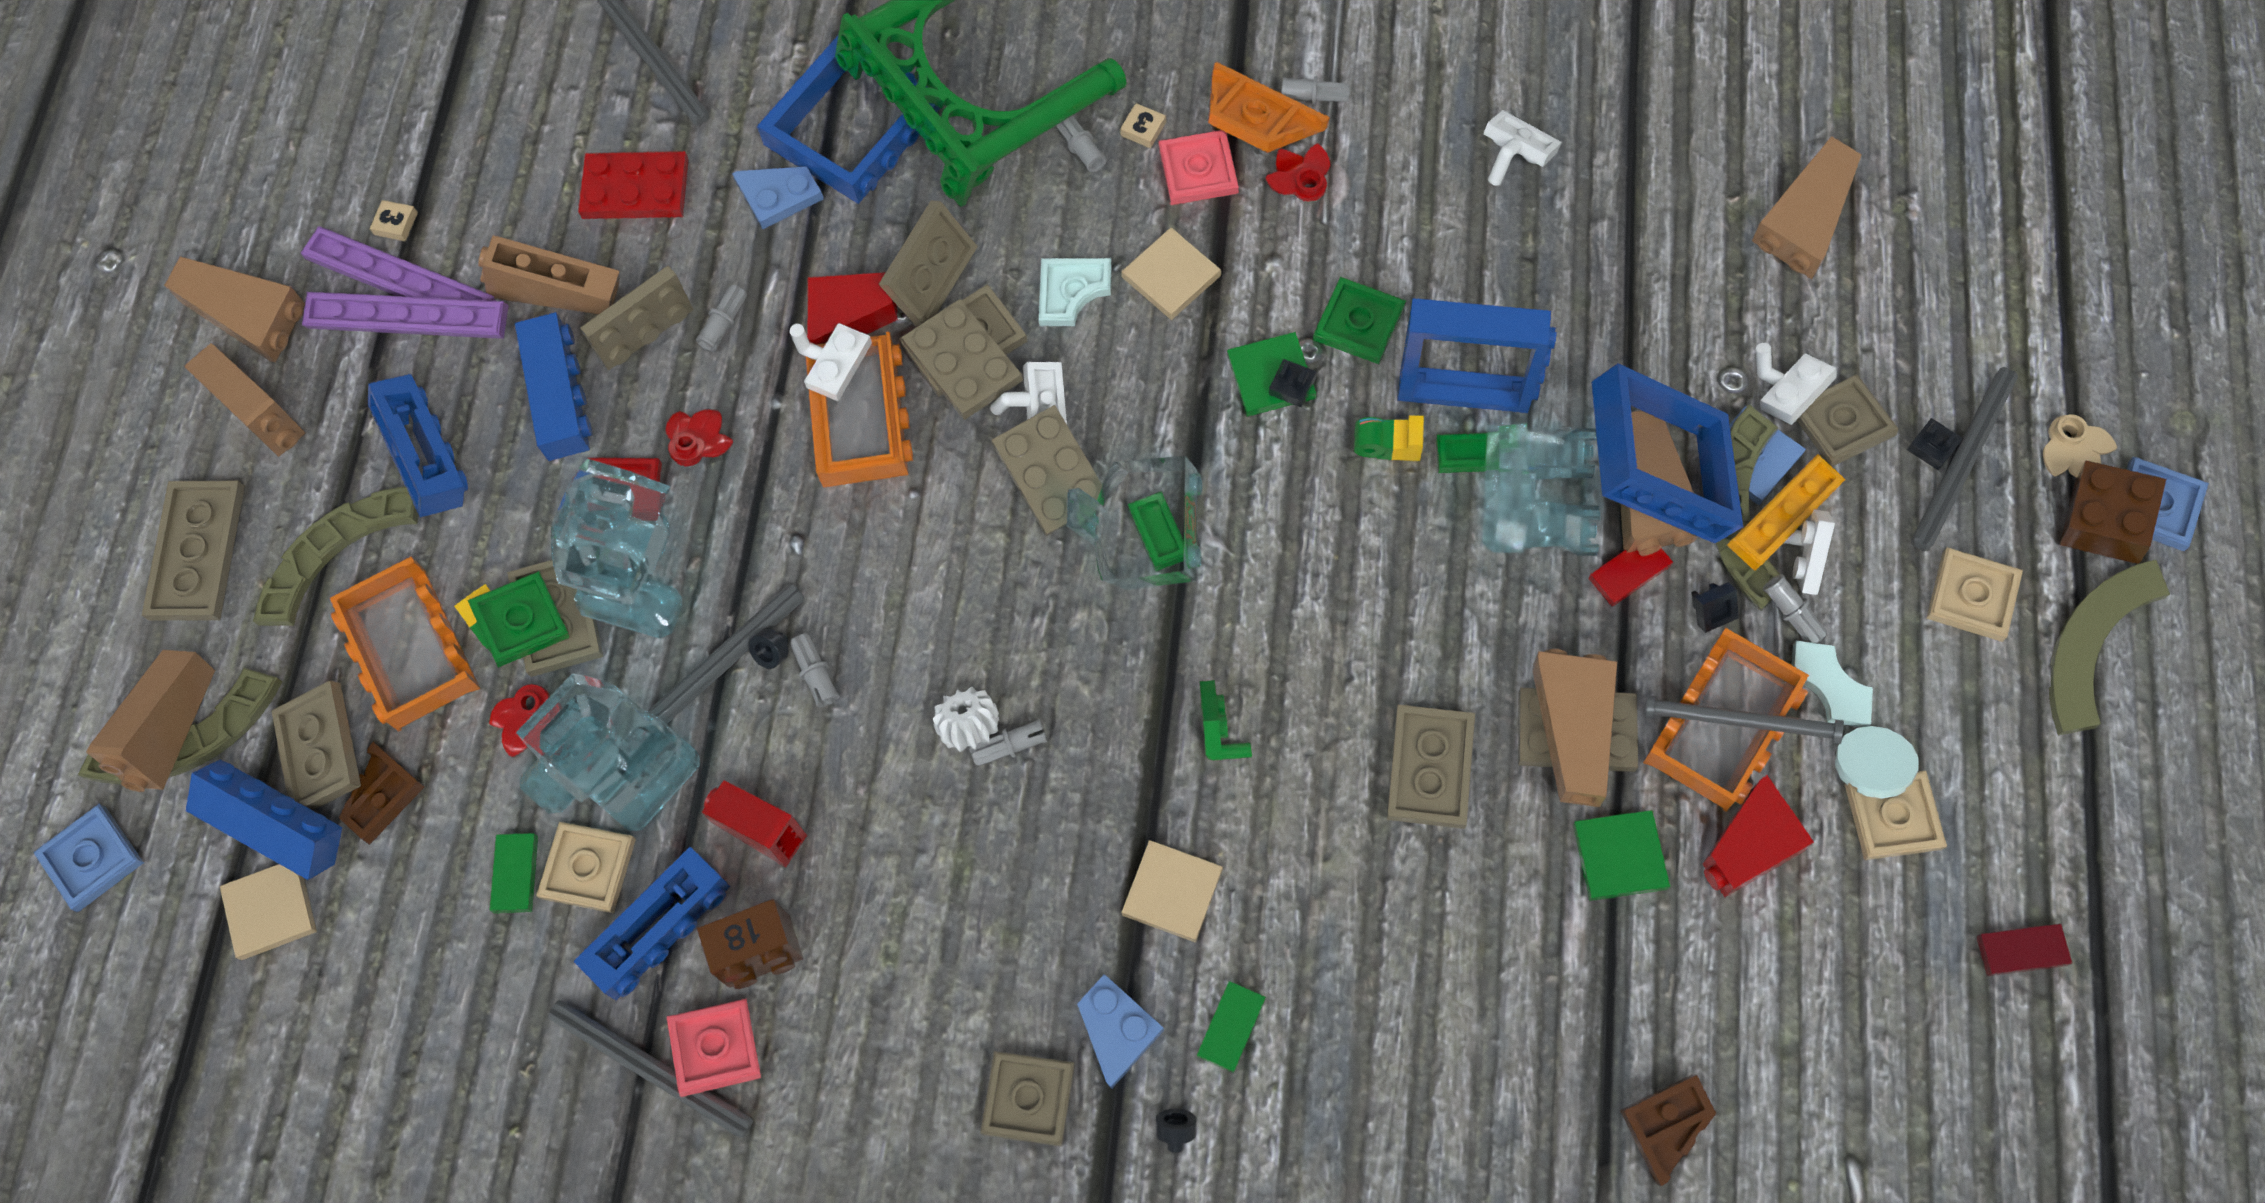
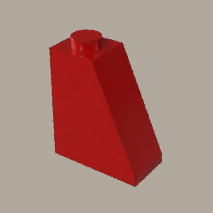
(847, 300)
(754, 822)
(1755, 840)

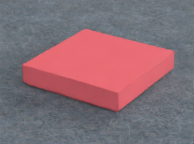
(1198, 167)
(713, 1047)

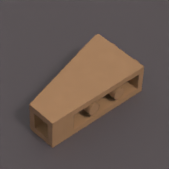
(1807, 213)
(546, 278)
(242, 305)
(245, 399)
(1657, 457)
(1577, 720)
(153, 721)

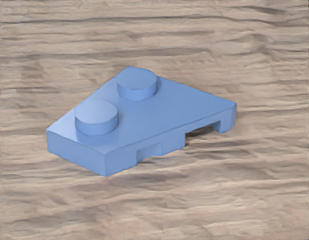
(777, 192)
(1116, 1028)

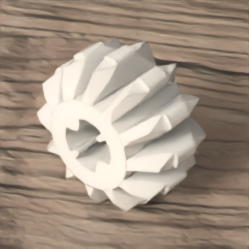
(966, 719)

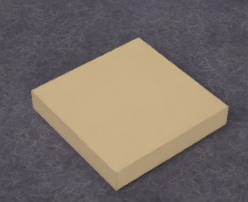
(1171, 273)
(1974, 594)
(1897, 823)
(586, 867)
(1172, 891)
(267, 910)

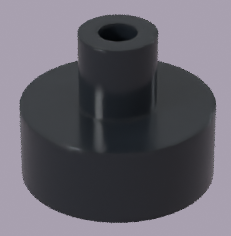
(769, 648)
(1175, 1128)

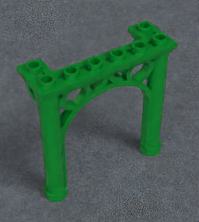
(969, 157)

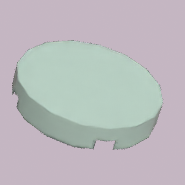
(1876, 761)

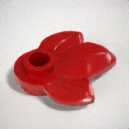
(1297, 171)
(696, 436)
(513, 714)

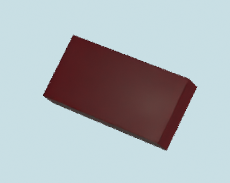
(2024, 950)

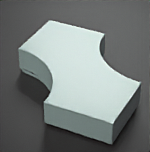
(1839, 693)

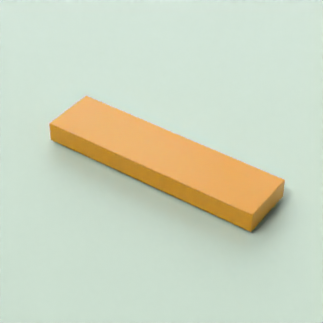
(1786, 512)

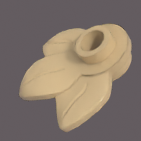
(2070, 453)

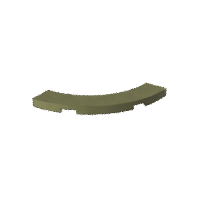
(1749, 438)
(320, 543)
(2083, 636)
(216, 733)

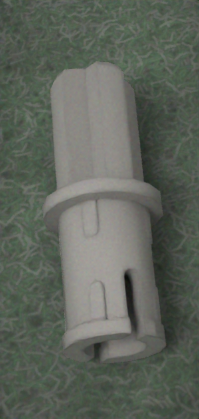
(1315, 90)
(1081, 143)
(721, 318)
(1795, 609)
(814, 670)
(1008, 743)

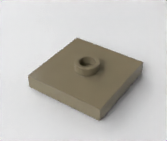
(1846, 421)
(1028, 1099)

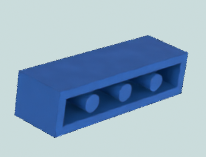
(553, 386)
(263, 819)

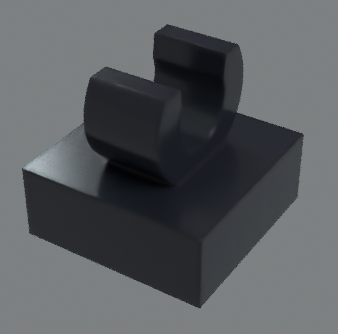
(1292, 383)
(1934, 444)
(1715, 606)

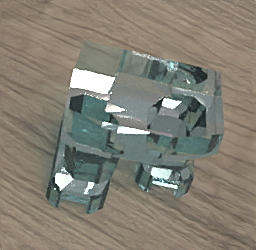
(1513, 465)
(609, 542)
(606, 749)

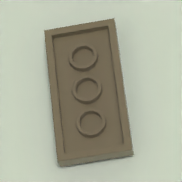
(193, 551)

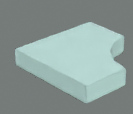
(1069, 285)

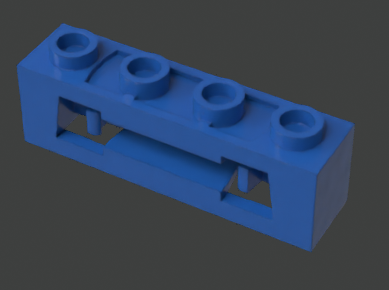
(441, 483)
(615, 968)

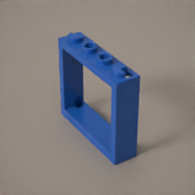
(795, 106)
(1479, 326)
(1621, 481)

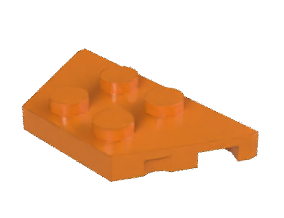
(1259, 112)

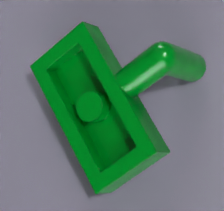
(1216, 727)

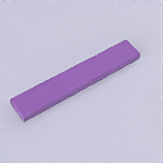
(383, 269)
(405, 315)

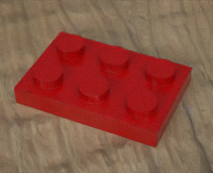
(633, 185)

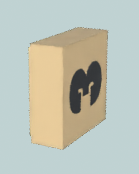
(1143, 125)
(393, 220)

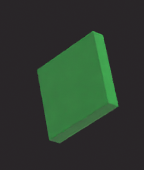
(1359, 320)
(1256, 367)
(518, 619)
(1621, 855)

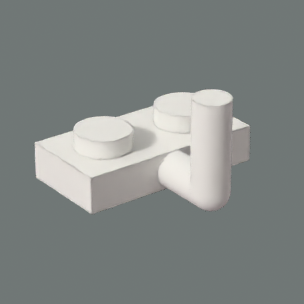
(1520, 138)
(834, 362)
(1796, 388)
(1042, 390)
(1816, 541)

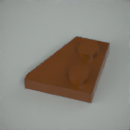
(381, 797)
(1668, 1124)

